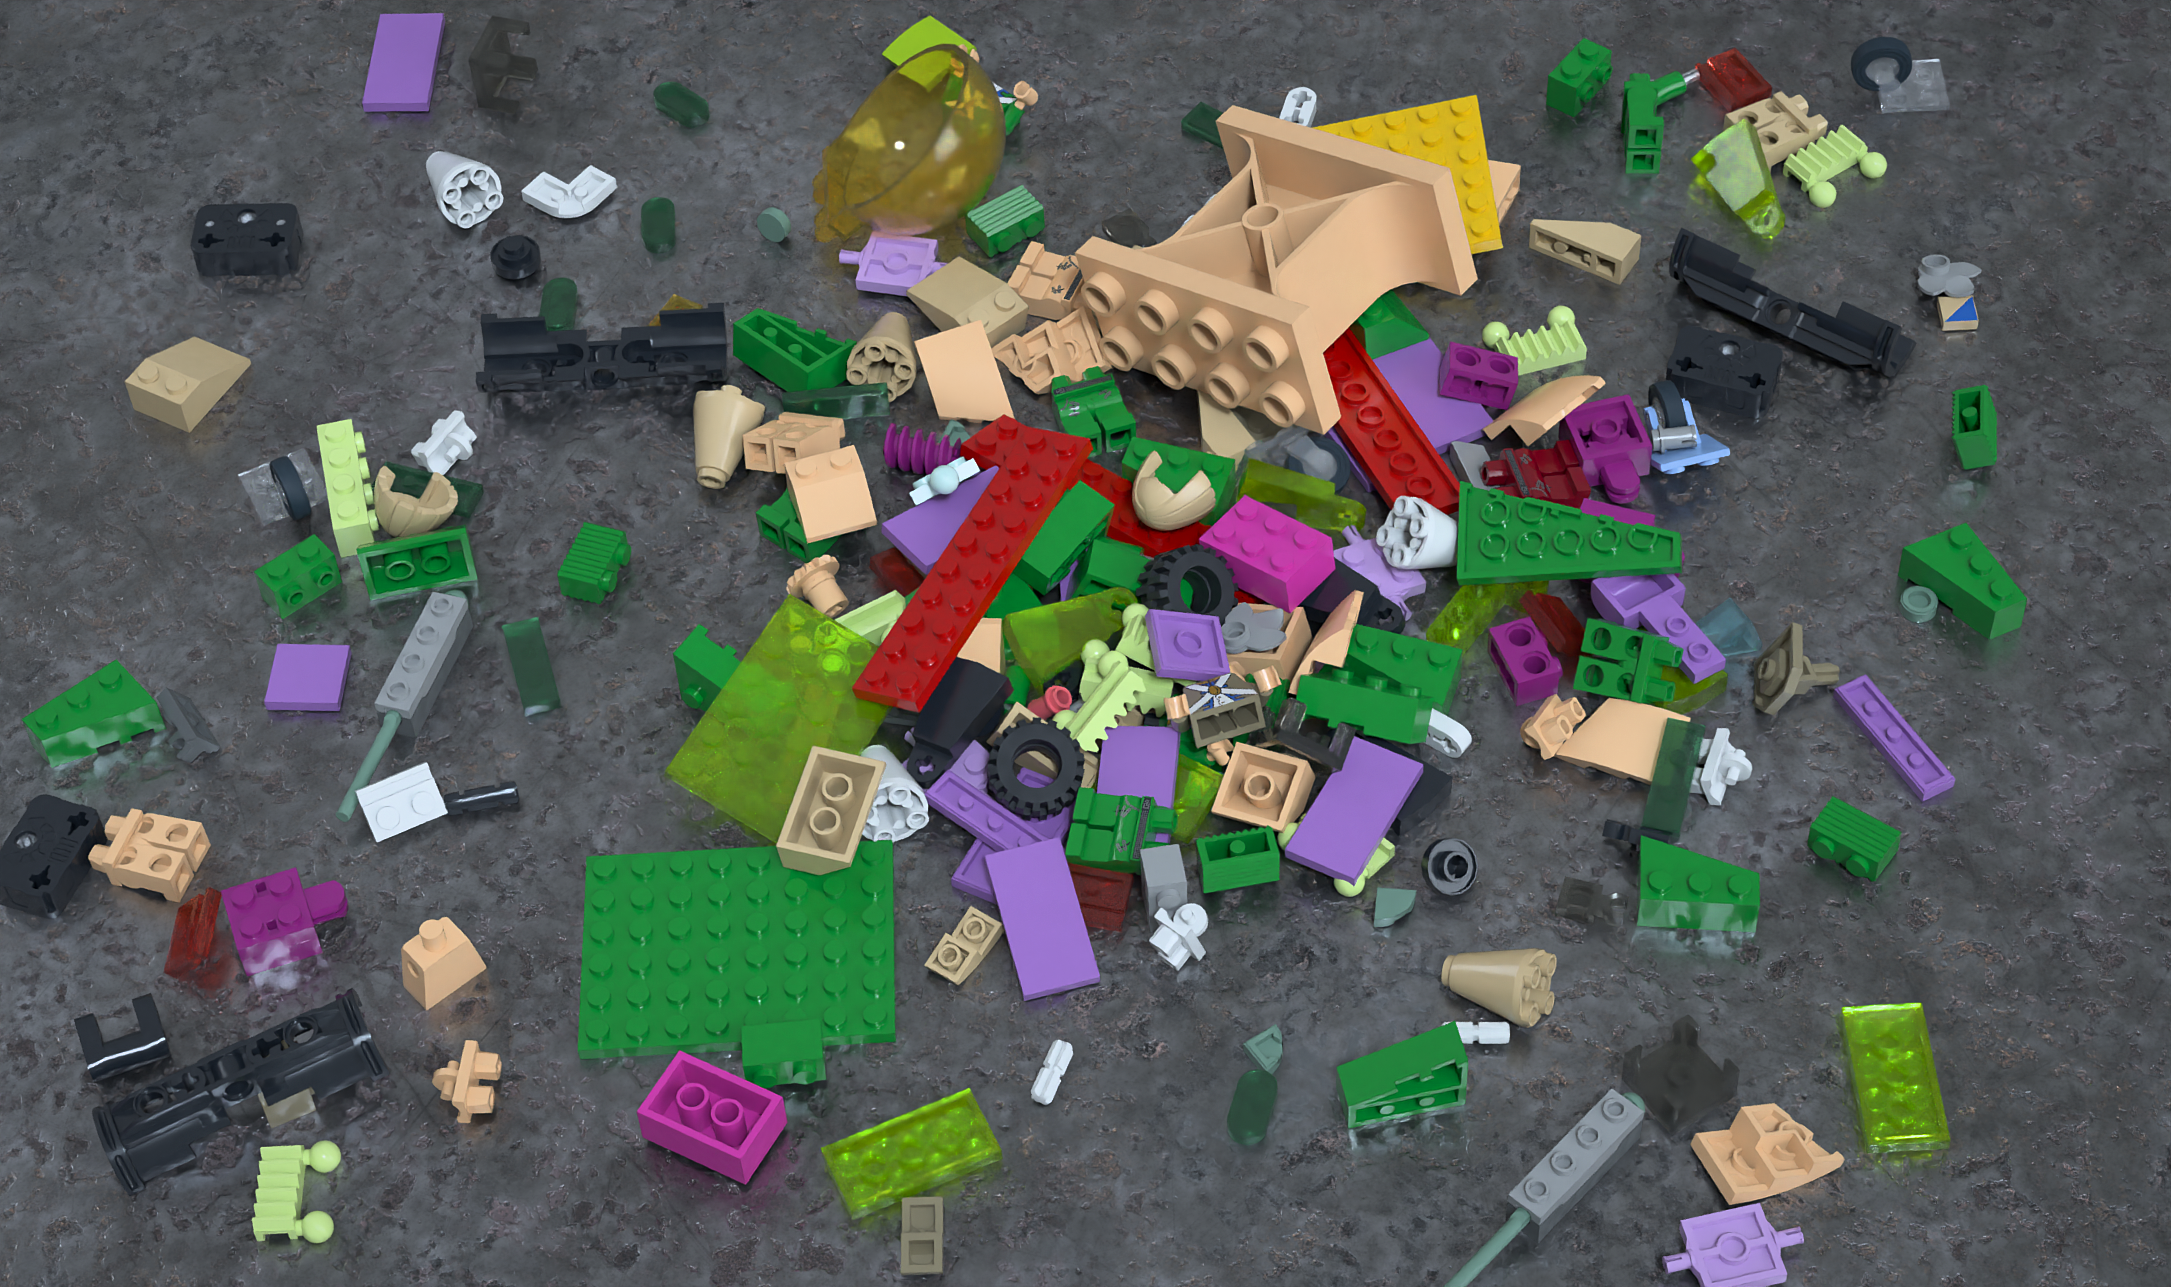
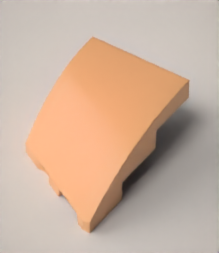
(1054, 351)
(963, 375)
(1545, 407)
(1332, 638)
(1620, 739)
(1762, 1154)

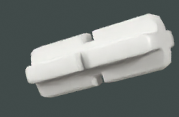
(1483, 1032)
(1048, 1076)

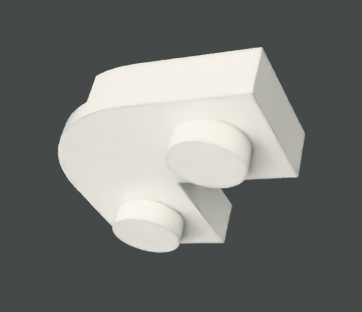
(569, 200)

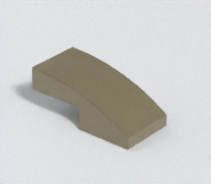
(922, 1235)

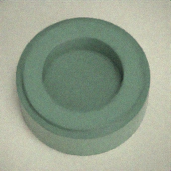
(774, 224)
(1918, 604)

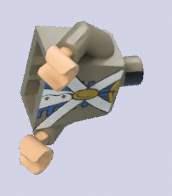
(1222, 706)

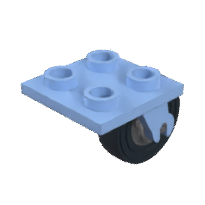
(1671, 411)

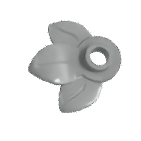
(1941, 276)
(1252, 630)

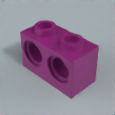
(1478, 375)
(1524, 661)

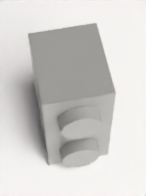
(1162, 881)

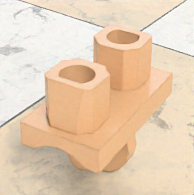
(1552, 724)
(464, 1080)

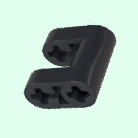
(127, 1051)

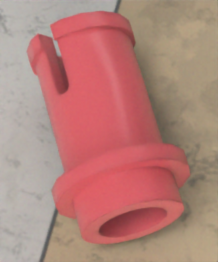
(1054, 700)

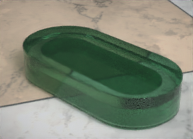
(681, 104)
(658, 225)
(559, 304)
(1252, 1107)

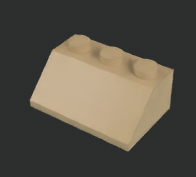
(829, 811)

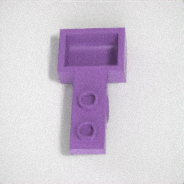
(1656, 604)

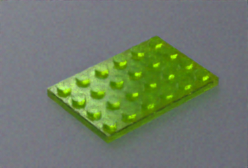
(771, 712)

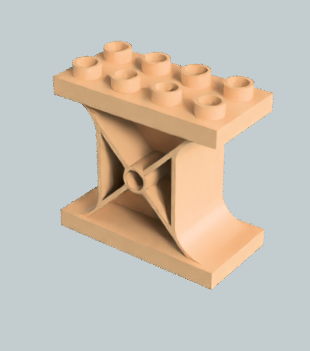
(1277, 267)

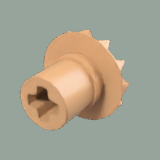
(819, 585)

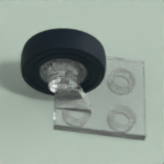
(1901, 83)
(1299, 453)
(284, 487)

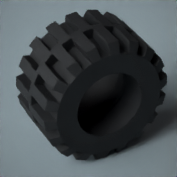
(1204, 572)
(1041, 738)

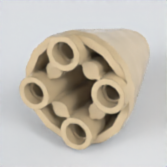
(885, 356)
(719, 428)
(1504, 982)

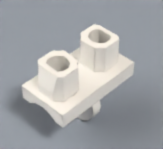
(449, 442)
(1722, 767)
(1178, 938)

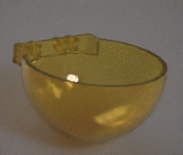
(914, 150)

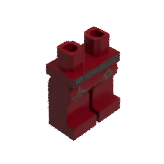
(1539, 474)

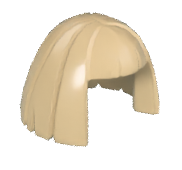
(1168, 511)
(407, 515)

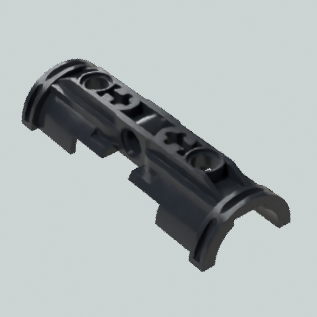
(1851, 338)
(684, 349)
(153, 1143)

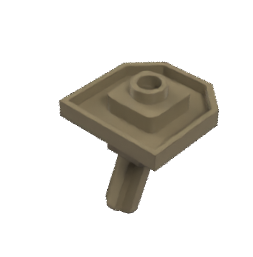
(1786, 671)

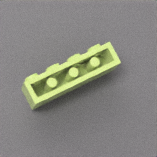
(346, 486)

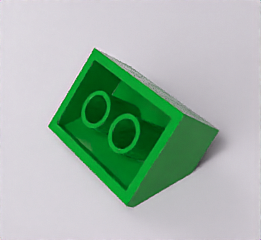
(1387, 326)
(417, 562)

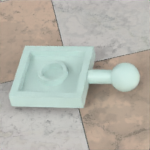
(943, 480)

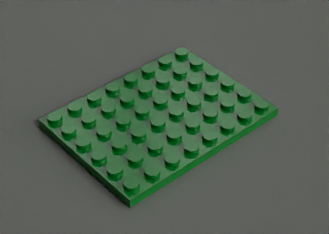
(732, 939)

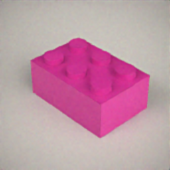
(1271, 553)
(712, 1117)

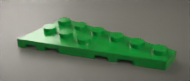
(1546, 541)

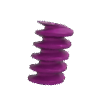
(916, 452)

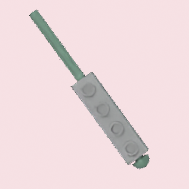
(415, 681)
(1563, 1176)

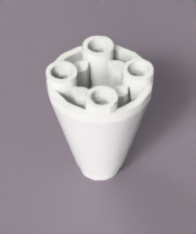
(463, 188)
(1418, 536)
(899, 802)

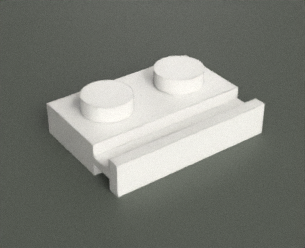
(401, 802)

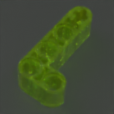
(1475, 608)

